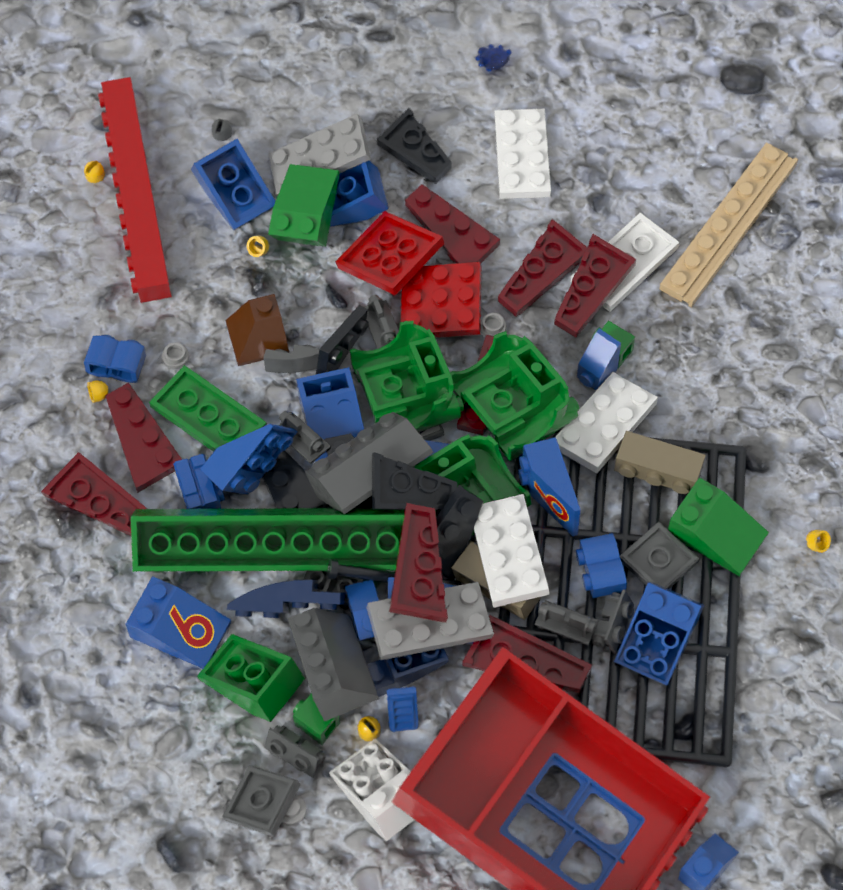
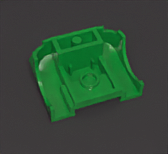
(408, 379)
(516, 394)
(476, 466)

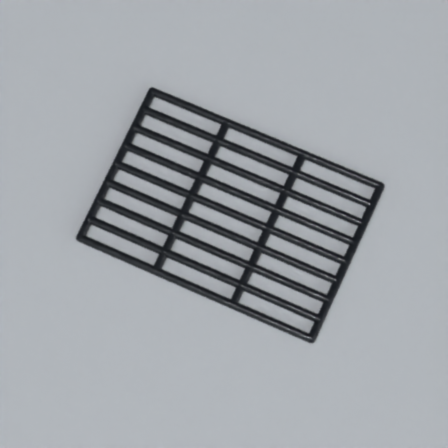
(701, 649)

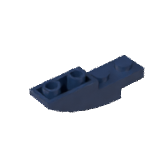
(276, 597)
(405, 669)

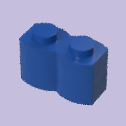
(115, 358)
(602, 565)

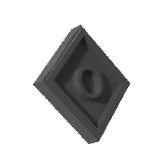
(659, 557)
(261, 800)

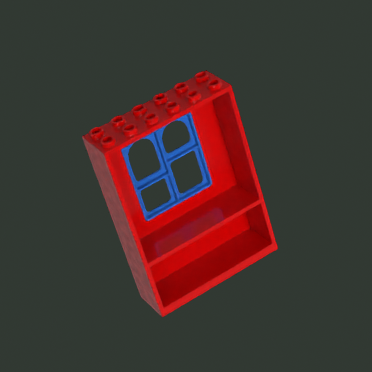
(500, 750)

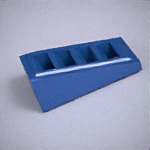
(402, 709)

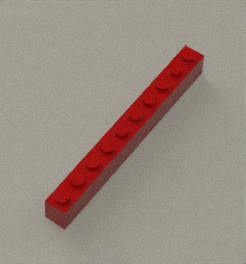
(135, 191)

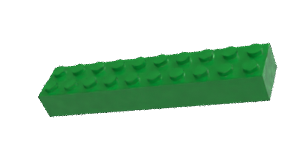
(264, 539)

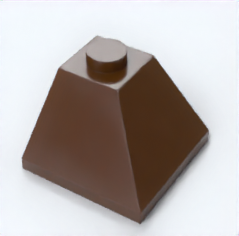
(256, 328)

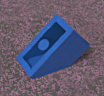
(599, 360)
(358, 597)
(707, 863)

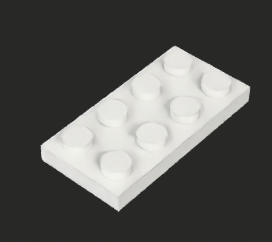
(522, 153)
(648, 246)
(603, 421)
(509, 552)

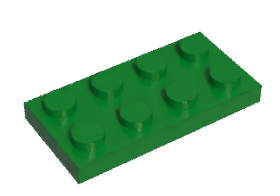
(204, 410)

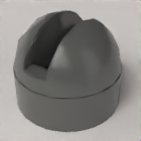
(226, 130)

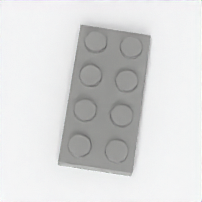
(333, 148)
(406, 635)

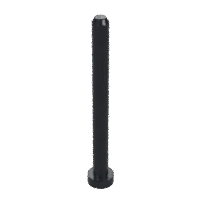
(335, 569)

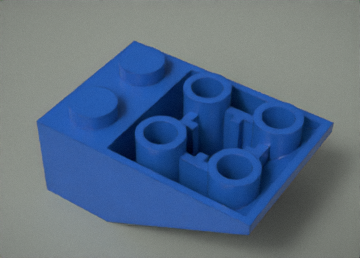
(330, 404)
(245, 460)
(658, 633)

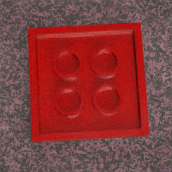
(390, 252)
(445, 299)

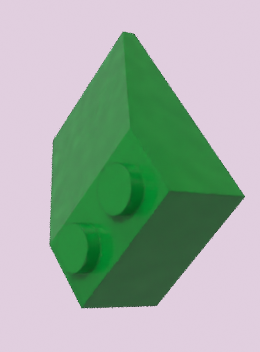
(304, 205)
(717, 527)
(252, 676)

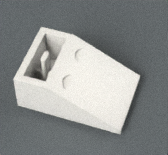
(370, 783)

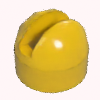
(97, 172)
(257, 250)
(97, 390)
(818, 545)
(364, 732)

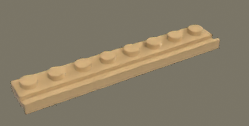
(728, 225)

